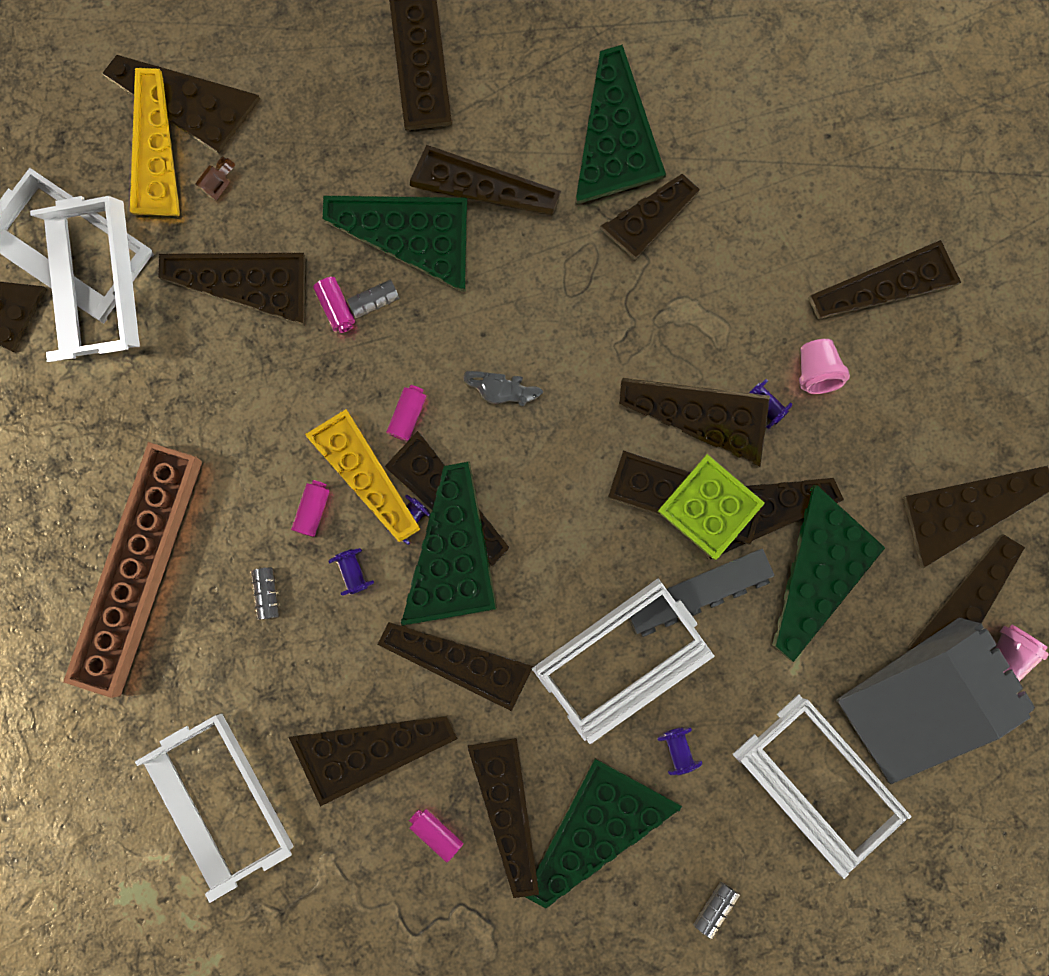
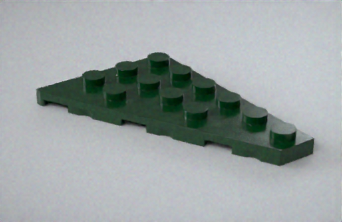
(618, 137)
(415, 230)
(453, 562)
(827, 566)
(599, 824)

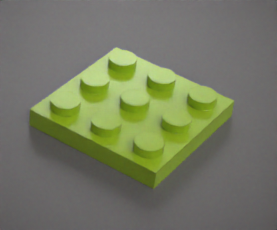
(711, 507)

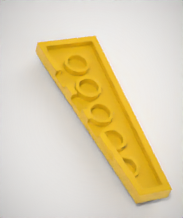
(152, 159)
(356, 463)

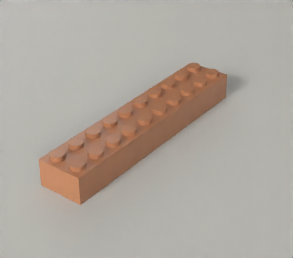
(133, 571)

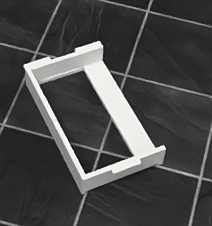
(38, 265)
(63, 278)
(645, 688)
(797, 806)
(189, 820)

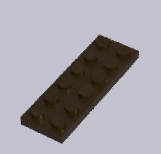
(420, 64)
(651, 483)

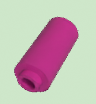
(334, 304)
(406, 413)
(310, 508)
(435, 834)

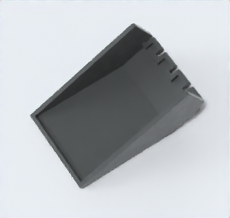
(937, 701)

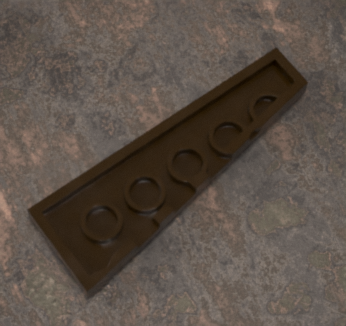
(466, 178)
(978, 590)
(476, 670)
(503, 793)

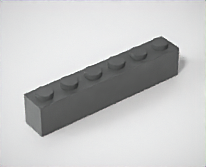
(705, 589)

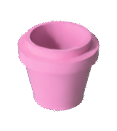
(821, 367)
(1020, 650)

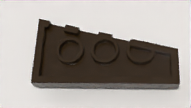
(643, 222)

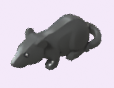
(498, 390)

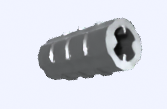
(373, 299)
(264, 593)
(716, 910)

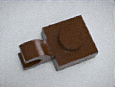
(213, 179)

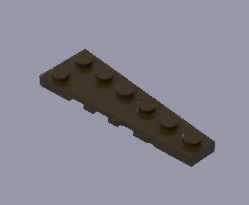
(905, 277)
(421, 473)

